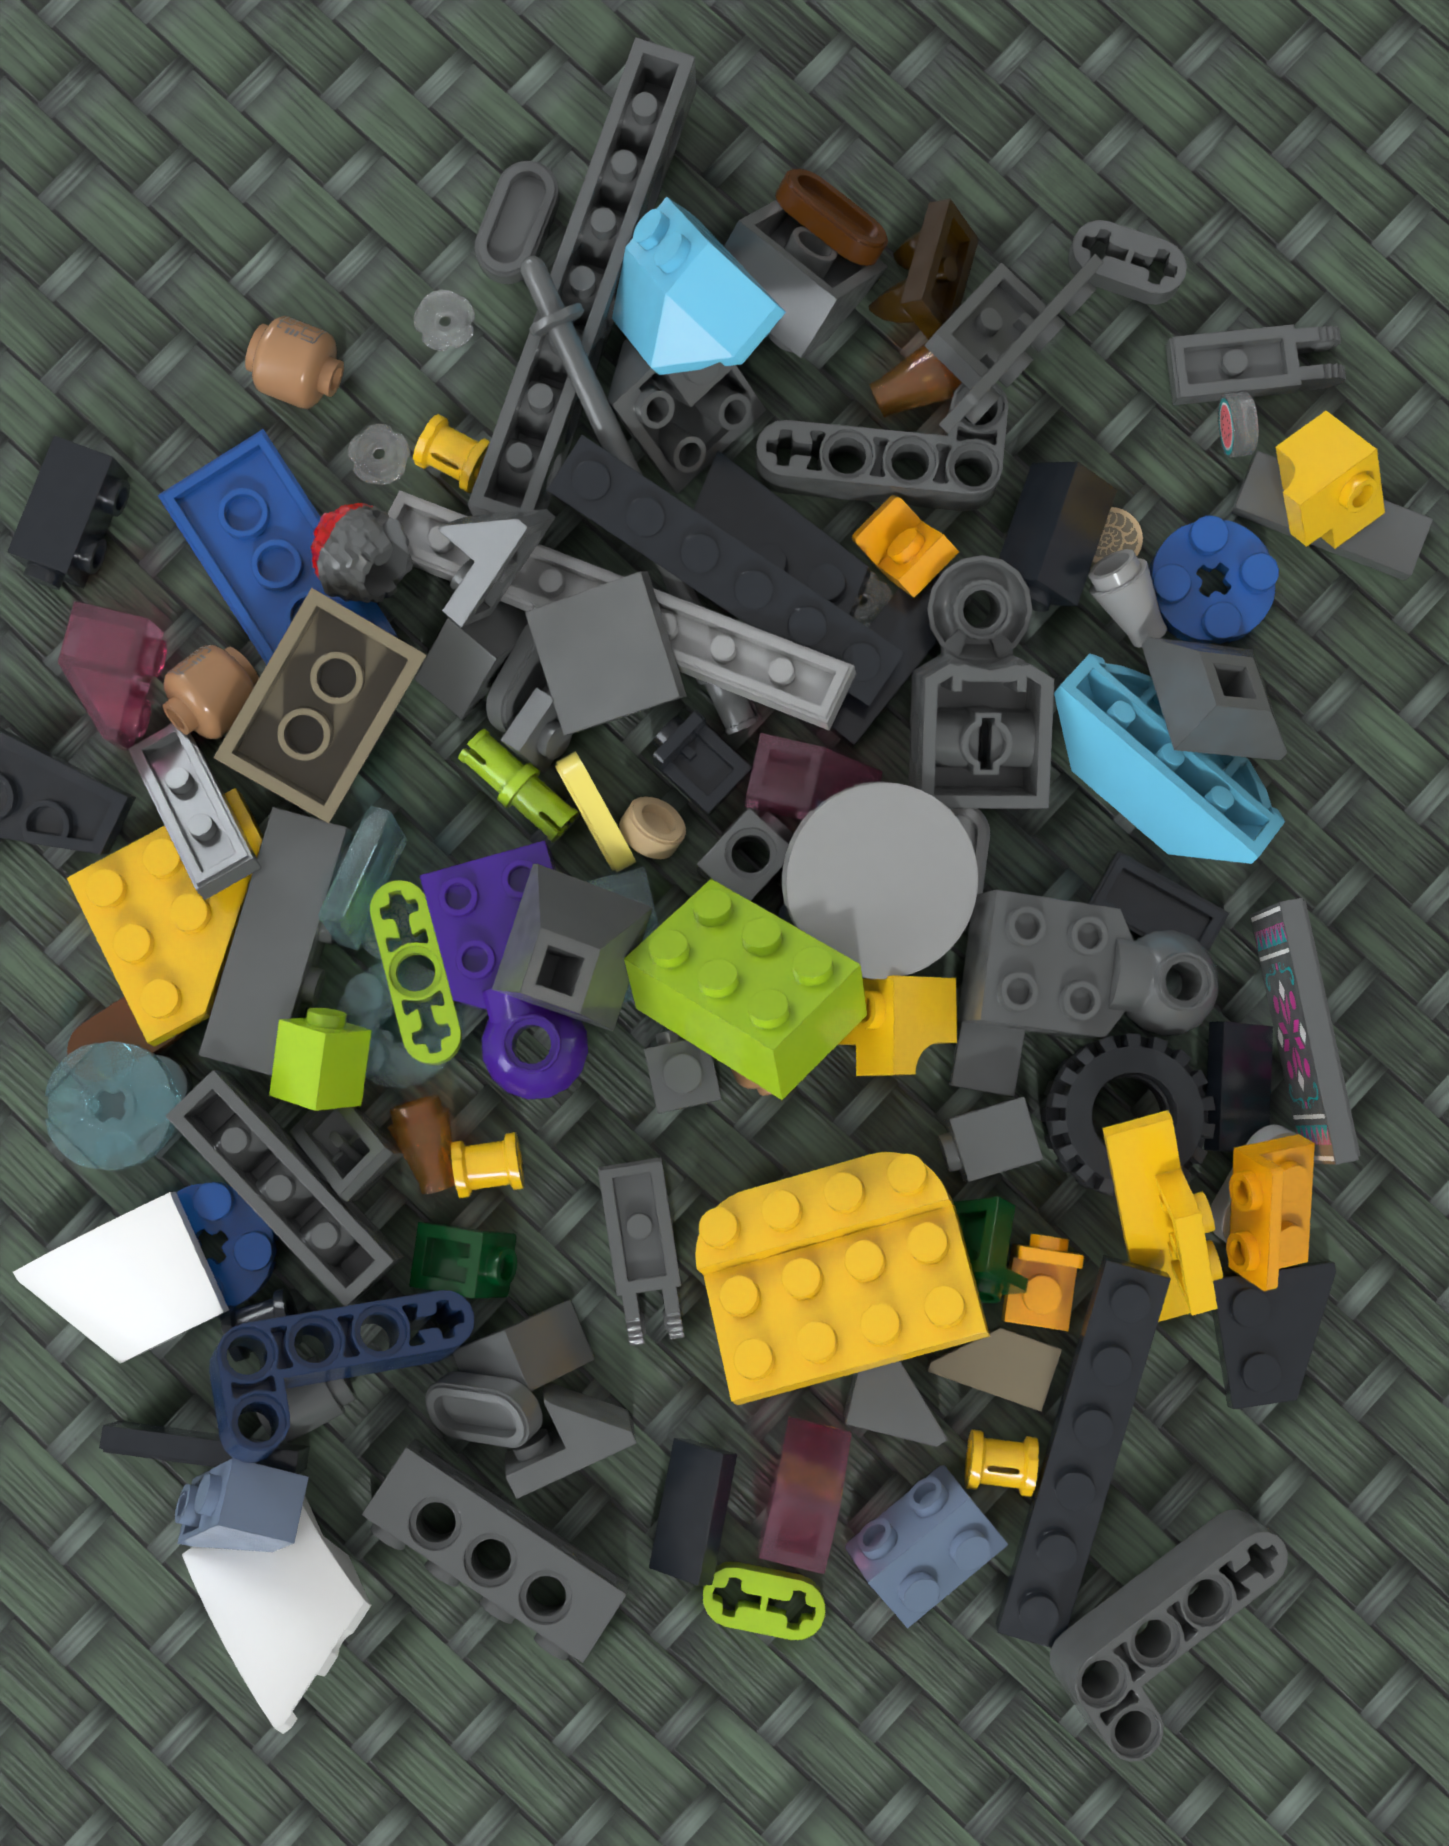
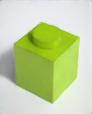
(320, 1061)

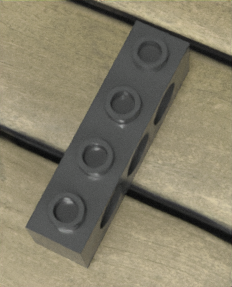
(284, 1186)
(534, 1549)

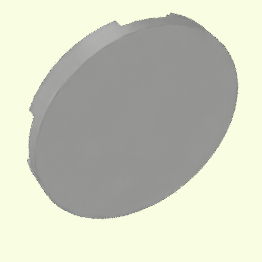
(882, 877)

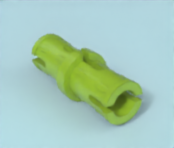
(518, 785)

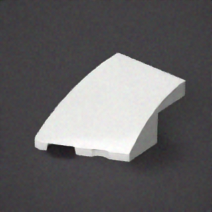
(130, 1280)
(281, 1612)

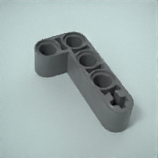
(878, 451)
(1235, 1565)

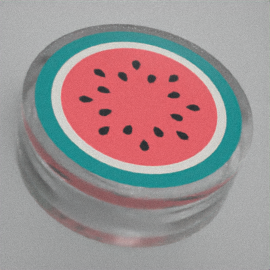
(1238, 424)

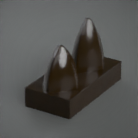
(938, 269)

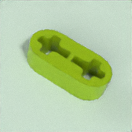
(759, 1616)

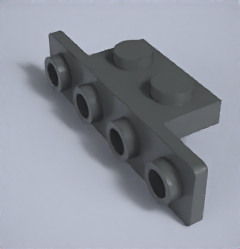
(993, 329)

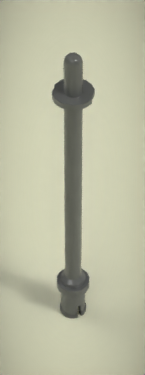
(734, 710)

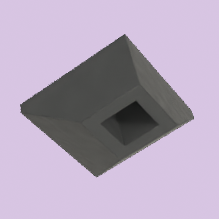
(681, 415)
(1213, 699)
(571, 947)

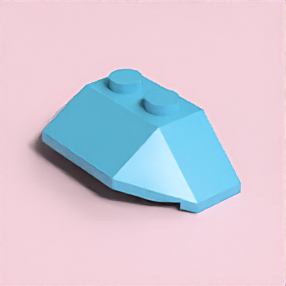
(687, 296)
(1176, 798)

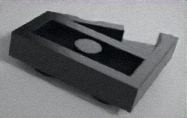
(1269, 1333)

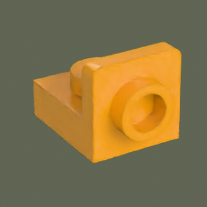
(903, 545)
(1050, 1283)

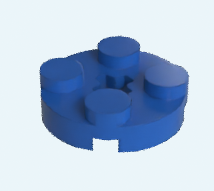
(1247, 574)
(250, 1240)

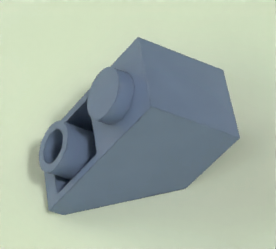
(241, 1508)

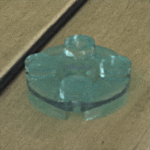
(369, 999)
(75, 1105)

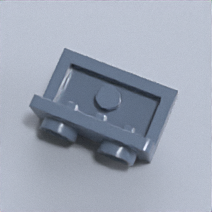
(924, 1545)

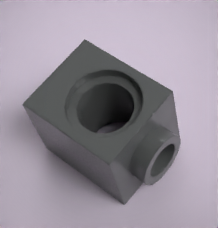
(749, 827)
(990, 1140)

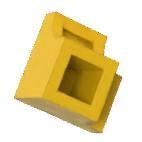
(1329, 481)
(901, 1022)

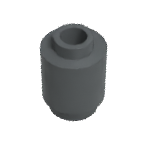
(314, 1404)

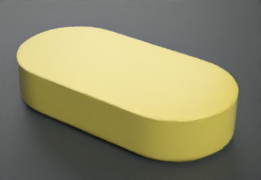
(595, 812)

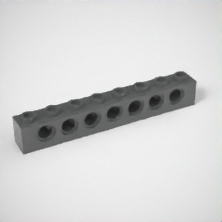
(616, 193)

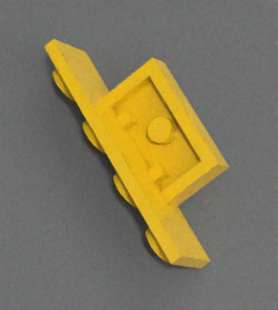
(1161, 1215)

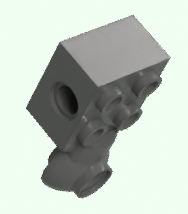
(976, 708)
(1077, 970)

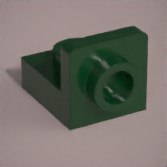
(987, 1235)
(463, 1260)

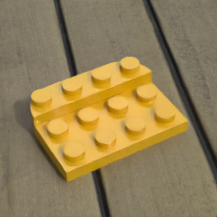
(836, 1274)

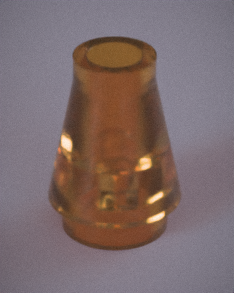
(914, 383)
(425, 1140)

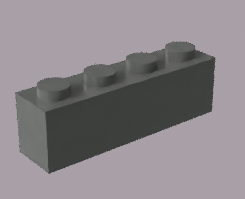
(276, 941)

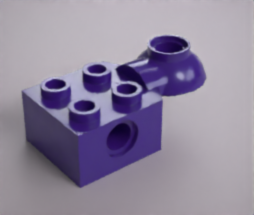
(472, 920)

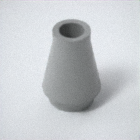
(1127, 594)

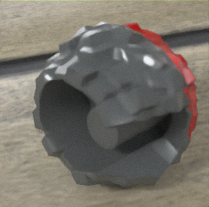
(360, 553)

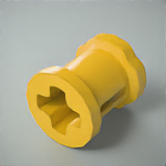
(450, 452)
(487, 1165)
(1001, 1463)

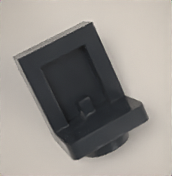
(698, 761)

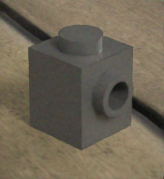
(680, 1074)

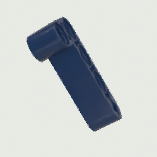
(344, 1357)

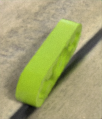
(387, 931)

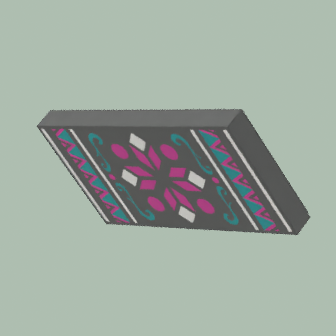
(1304, 1031)

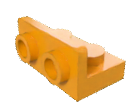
(1270, 1208)

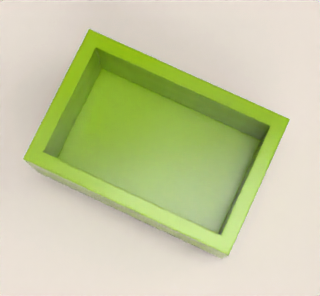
(747, 987)

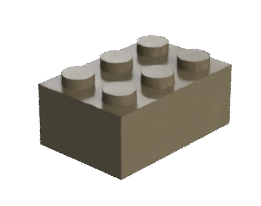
(320, 706)

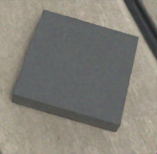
(606, 653)

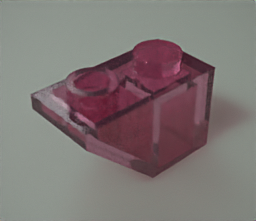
(111, 666)
(799, 776)
(805, 1495)

